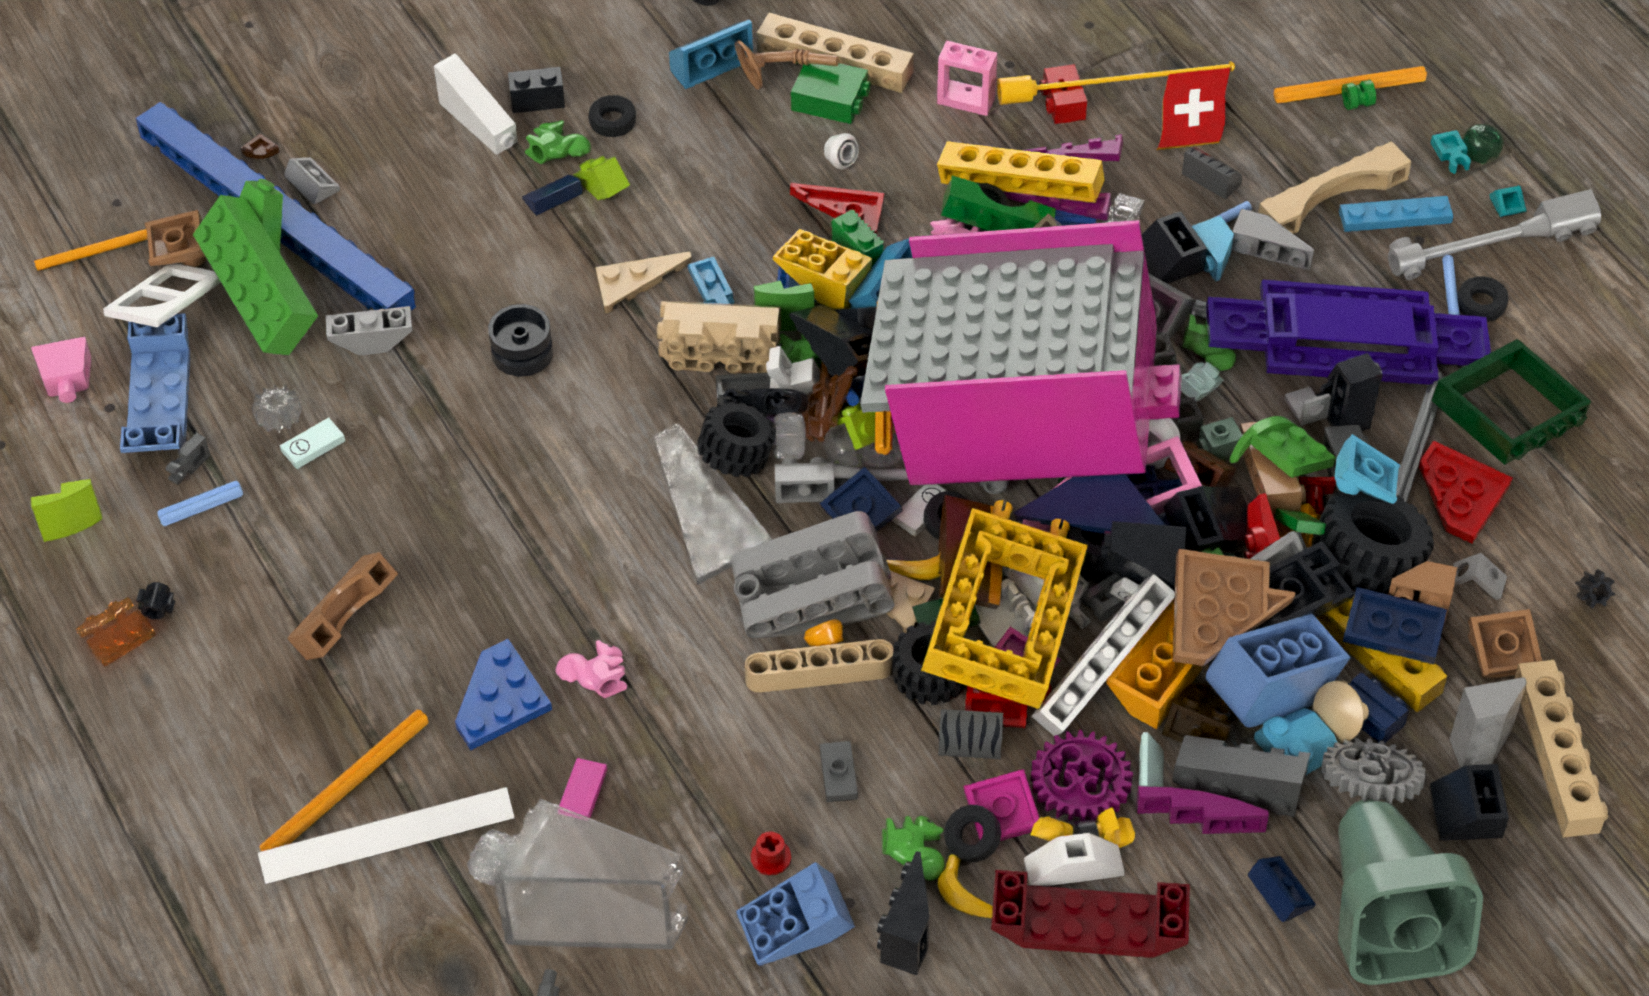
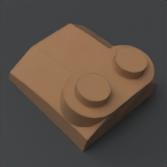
(173, 240)
(1503, 642)

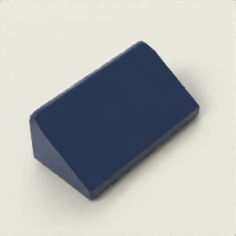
(553, 194)
(1280, 888)

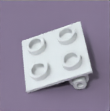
(1013, 611)

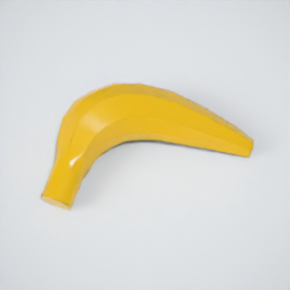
(918, 570)
(957, 895)

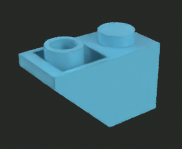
(1219, 241)

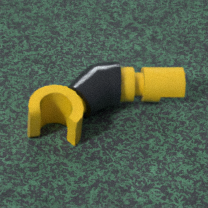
(1107, 827)

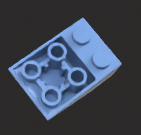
(795, 916)

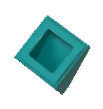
(1508, 201)

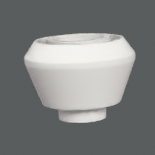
(841, 150)

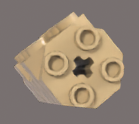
(709, 333)

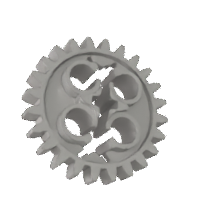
(1373, 770)

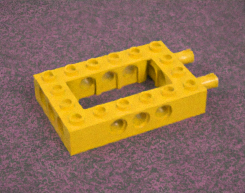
(1026, 550)

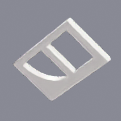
(176, 300)

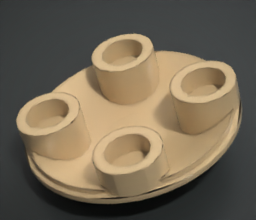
(1340, 709)

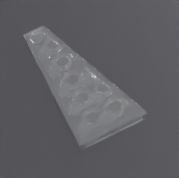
(706, 507)

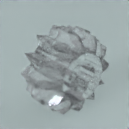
(276, 408)
(789, 436)
(486, 854)

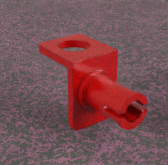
(1315, 488)

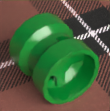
(1358, 94)

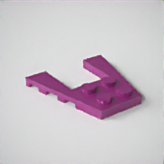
(1095, 149)

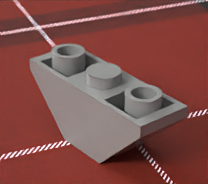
(369, 330)

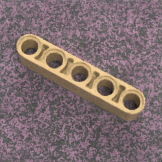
(805, 666)

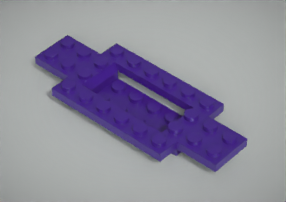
(1346, 315)

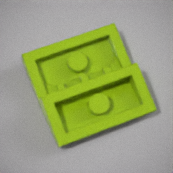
(67, 511)

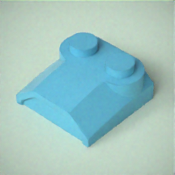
(1366, 471)
(1297, 733)

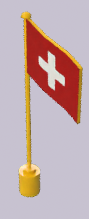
(1191, 101)

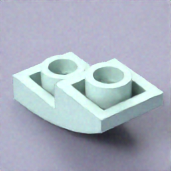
(1200, 380)

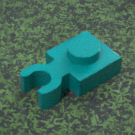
(1452, 148)

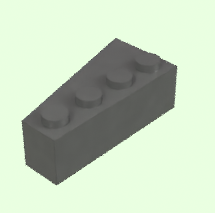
(1243, 773)

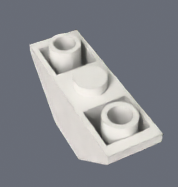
(1073, 860)

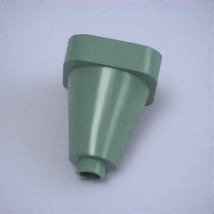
(1400, 902)

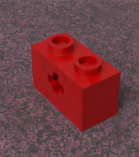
(1064, 103)

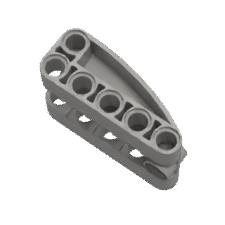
(813, 578)

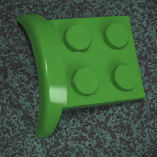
(1285, 446)

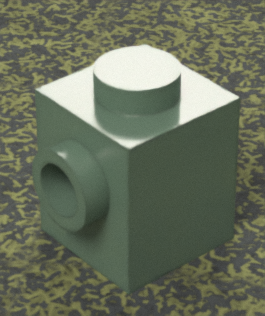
(1219, 438)

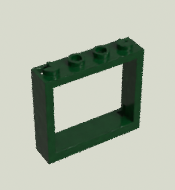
(1533, 370)

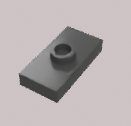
(838, 771)

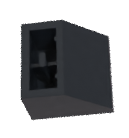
(1173, 248)
(1470, 804)

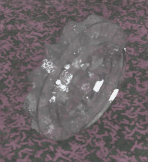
(874, 459)

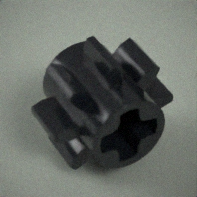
(1592, 581)
(155, 600)

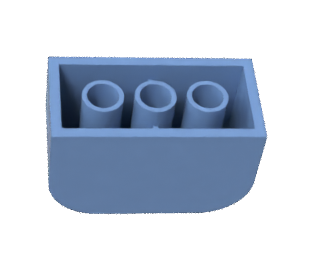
(1276, 669)

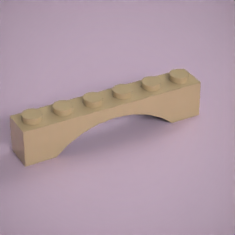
(1376, 169)

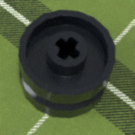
(520, 340)

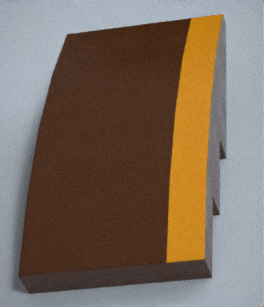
(953, 523)

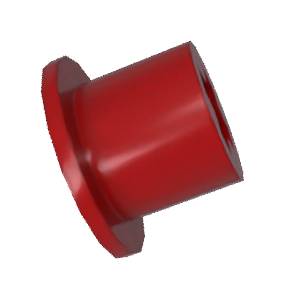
(770, 854)

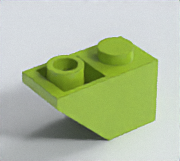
(602, 177)

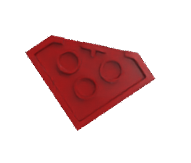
(1462, 489)

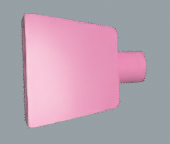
(64, 367)

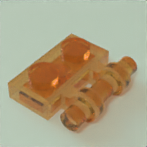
(120, 637)

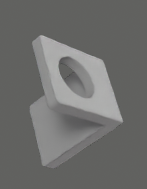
(1307, 405)
(1483, 573)

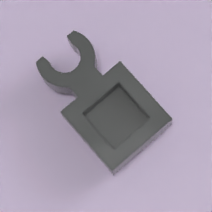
(191, 457)

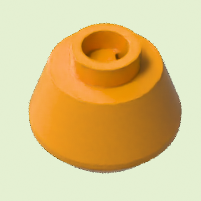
(825, 633)

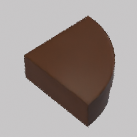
(260, 148)

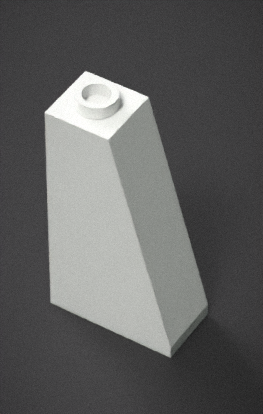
(473, 105)

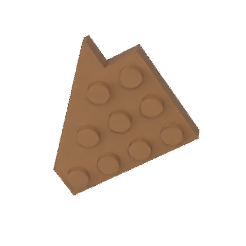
(1219, 600)

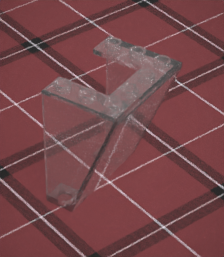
(586, 885)

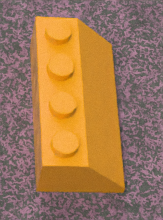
(1148, 677)

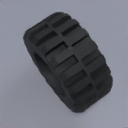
(1374, 539)

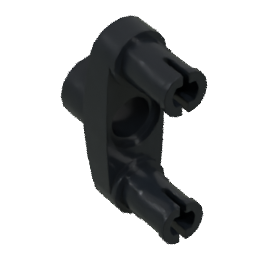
(770, 400)

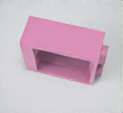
(964, 95)
(1182, 465)

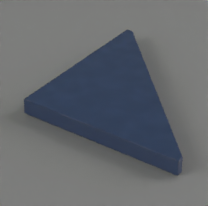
(1091, 504)

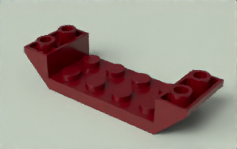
(1090, 918)

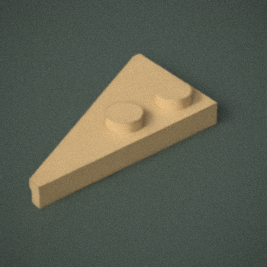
(637, 276)

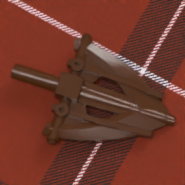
(827, 399)

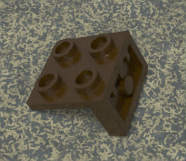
(1199, 714)

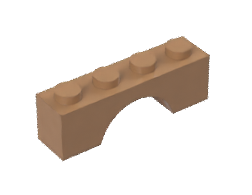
(324, 623)

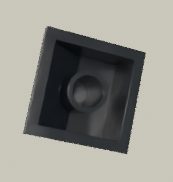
(536, 90)

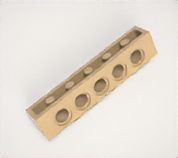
(885, 65)
(1573, 816)

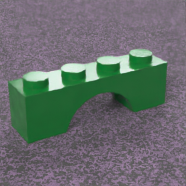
(968, 204)

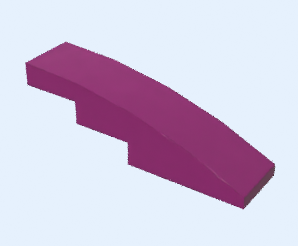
(1213, 811)

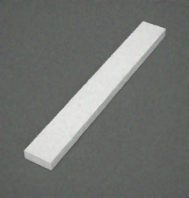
(385, 835)

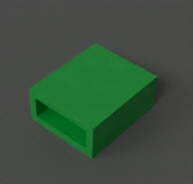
(830, 91)

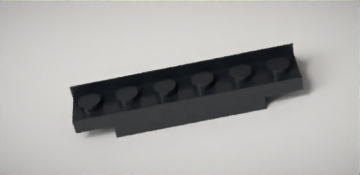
(1315, 583)

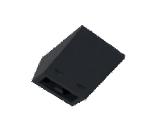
(834, 338)
(1211, 517)
(906, 927)

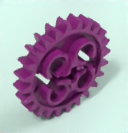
(1081, 776)

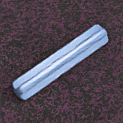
(200, 503)

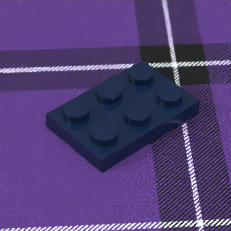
(1395, 625)

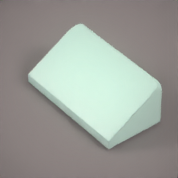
(1150, 762)

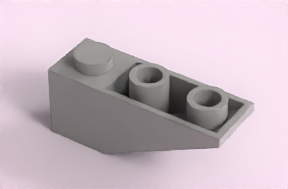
(1267, 239)

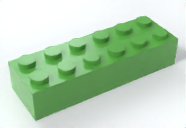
(255, 275)

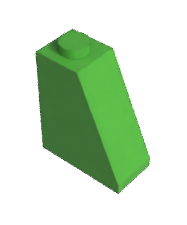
(267, 206)

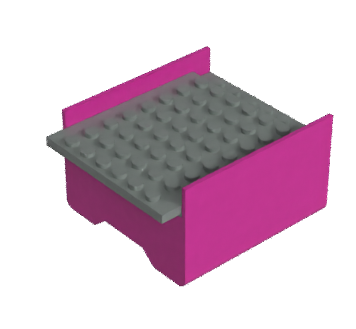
(1020, 354)

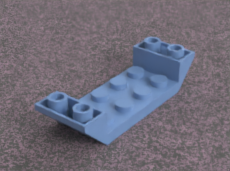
(157, 386)

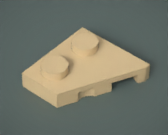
(906, 594)

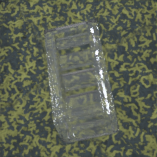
(1125, 202)

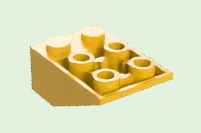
(826, 265)

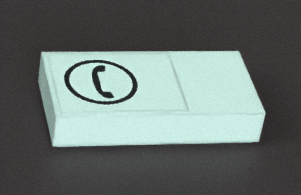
(312, 443)

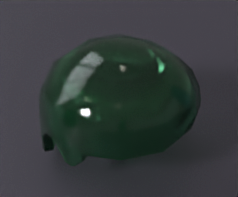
(1483, 142)

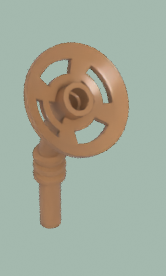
(754, 62)

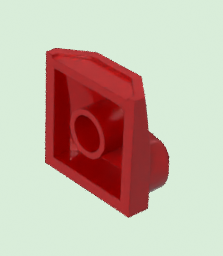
(1260, 526)

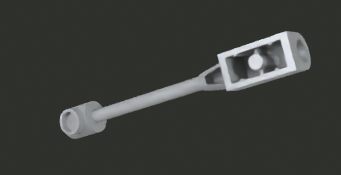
(1552, 218)
(820, 478)

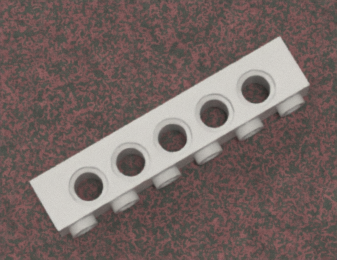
(1104, 655)

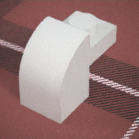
(789, 375)

